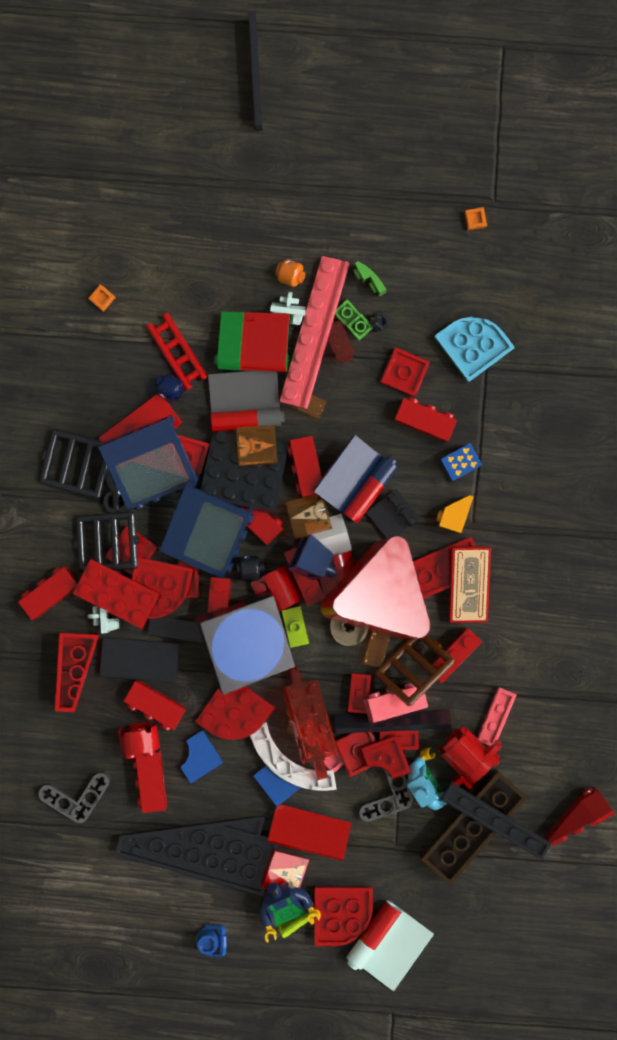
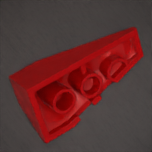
(586, 810)

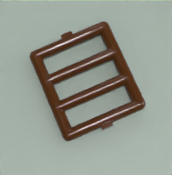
(421, 687)

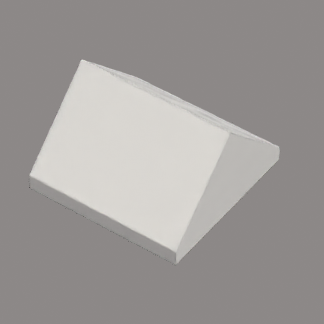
(336, 538)

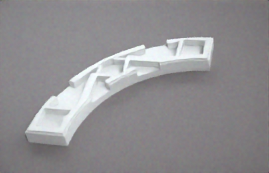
(286, 768)

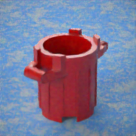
(469, 756)

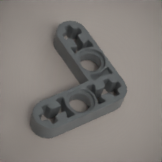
(392, 798)
(74, 804)

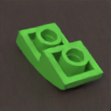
(365, 274)
(353, 320)

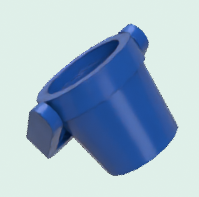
(209, 939)

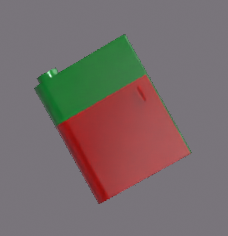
(253, 342)

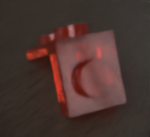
(340, 343)

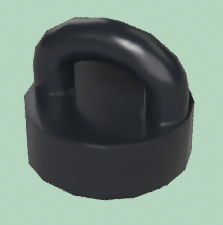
(378, 321)

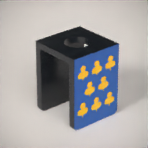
(460, 462)

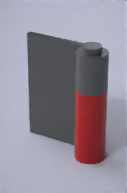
(244, 400)

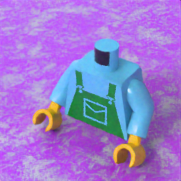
(423, 784)

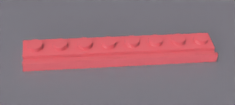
(314, 332)

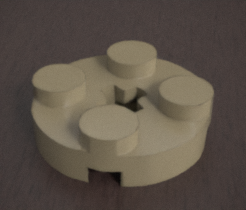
(347, 638)

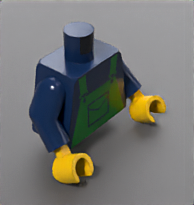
(284, 904)

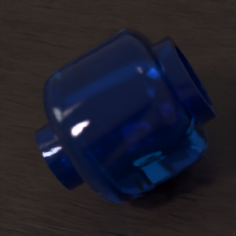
(169, 387)

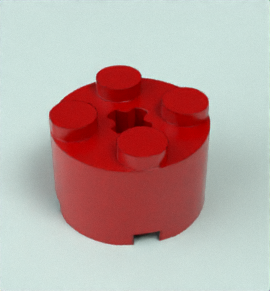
(139, 739)

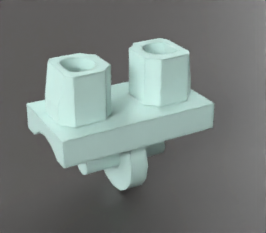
(296, 312)
(106, 624)

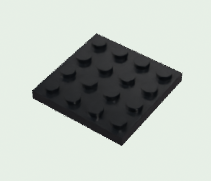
(242, 484)

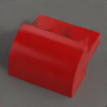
(344, 563)
(281, 586)

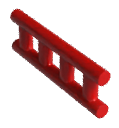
(175, 363)

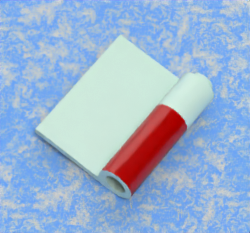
(389, 945)

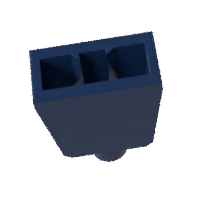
(312, 559)

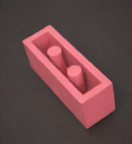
(387, 705)

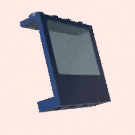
(148, 463)
(206, 531)

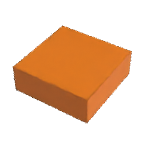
(475, 218)
(101, 297)

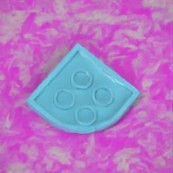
(473, 345)

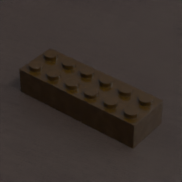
(463, 836)

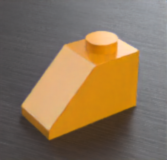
(455, 515)

